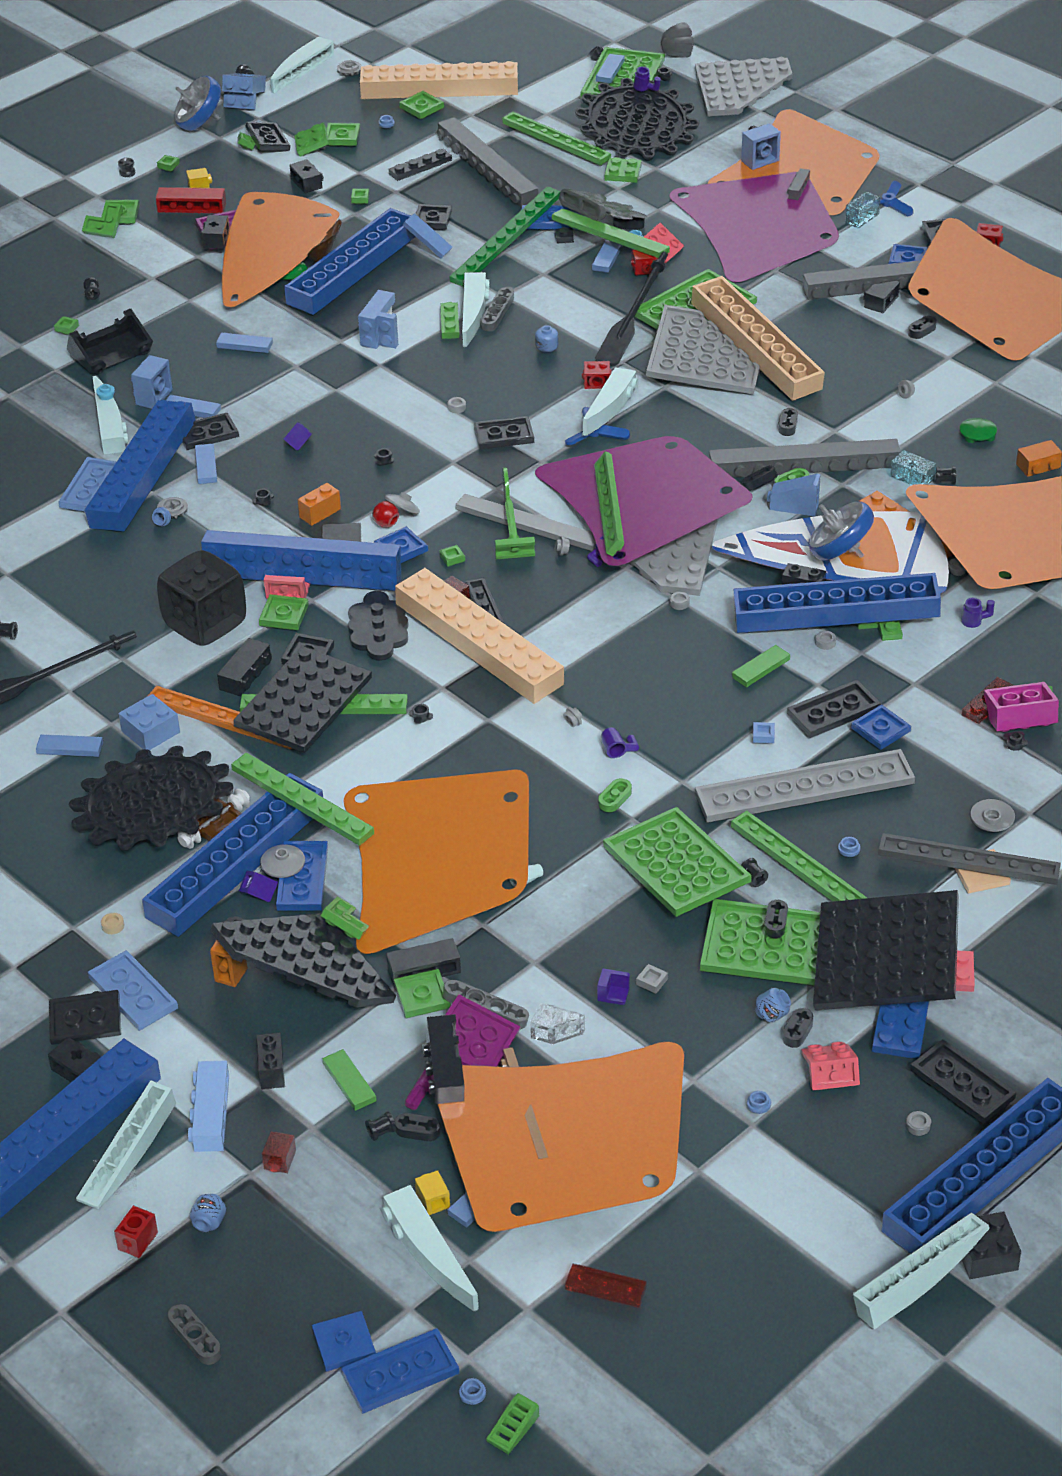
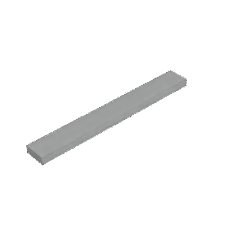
(527, 521)

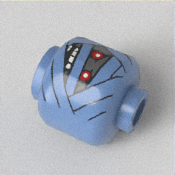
(546, 339)
(772, 1005)
(207, 1212)

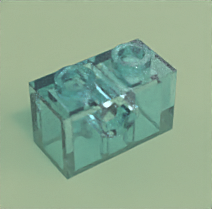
(862, 209)
(912, 469)

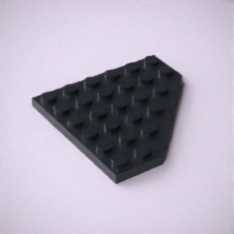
(307, 953)

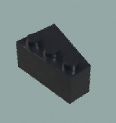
(443, 1061)

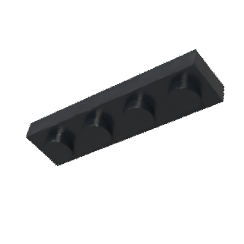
(420, 164)

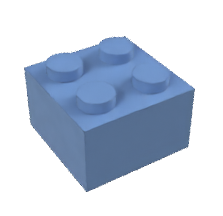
(761, 146)
(151, 381)
(149, 722)

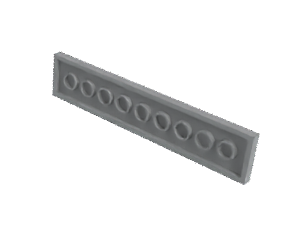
(804, 785)

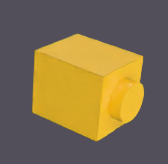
(199, 178)
(432, 1192)

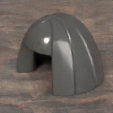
(677, 40)

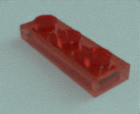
(977, 709)
(605, 1285)

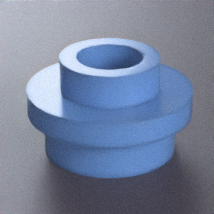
(386, 121)
(158, 520)
(849, 847)
(759, 1102)
(469, 1386)

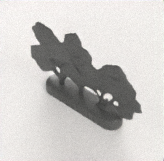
(595, 206)

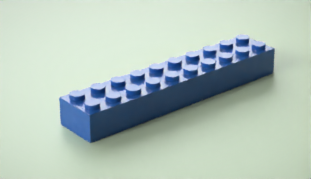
(349, 262)
(140, 466)
(315, 559)
(837, 602)
(224, 862)
(72, 1119)
(979, 1169)

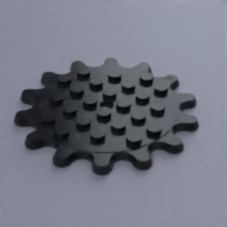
(614, 113)
(151, 797)

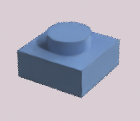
(763, 732)

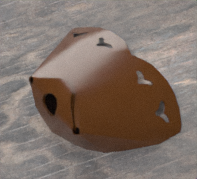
(325, 246)

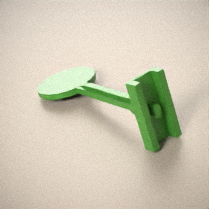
(513, 546)

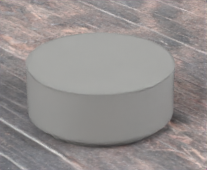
(456, 405)
(679, 600)
(825, 640)
(918, 1123)

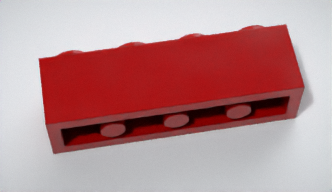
(191, 200)

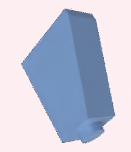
(796, 495)

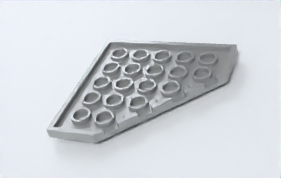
(738, 84)
(698, 354)
(680, 563)

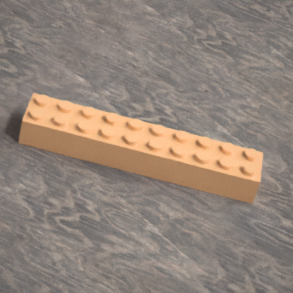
(439, 80)
(758, 338)
(480, 635)

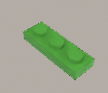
(449, 320)

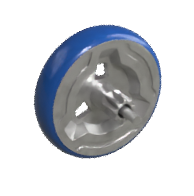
(197, 103)
(841, 530)

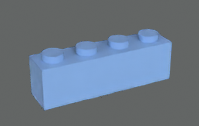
(210, 1106)

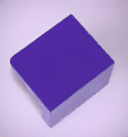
(298, 436)
(258, 886)
(613, 986)

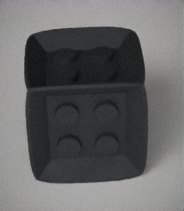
(201, 597)

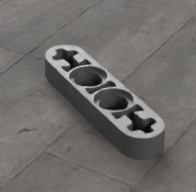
(490, 320)
(487, 1001)

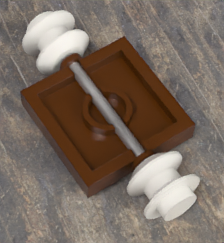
(212, 825)

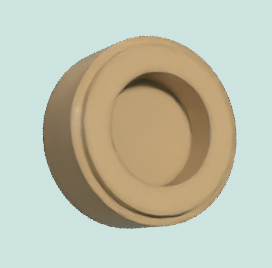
(112, 923)

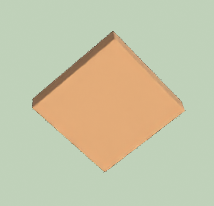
(979, 881)

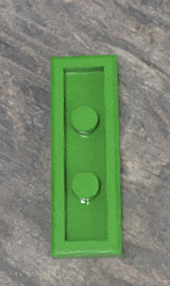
(761, 666)
(349, 1079)

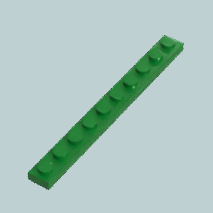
(506, 235)

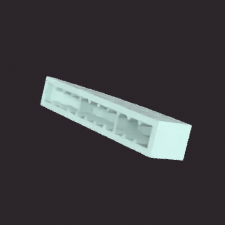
(302, 62)
(475, 296)
(610, 399)
(112, 430)
(129, 1144)
(426, 1244)
(917, 1272)

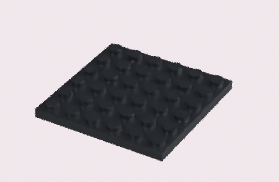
(887, 950)

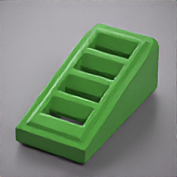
(524, 1410)

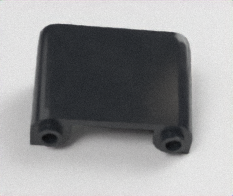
(111, 344)

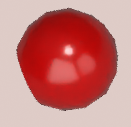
(385, 514)

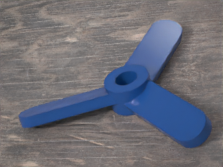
(888, 200)
(604, 430)

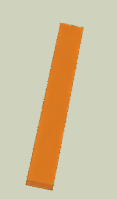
(203, 711)

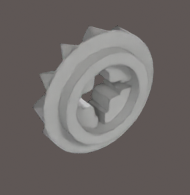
(349, 68)
(180, 506)

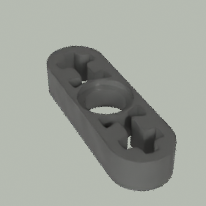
(195, 1344)

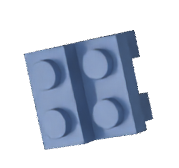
(241, 90)
(378, 322)

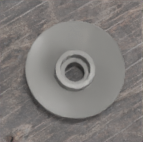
(403, 501)
(992, 815)
(282, 861)

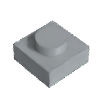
(652, 978)

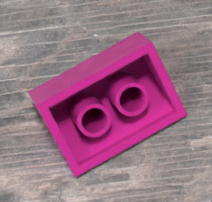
(1021, 706)

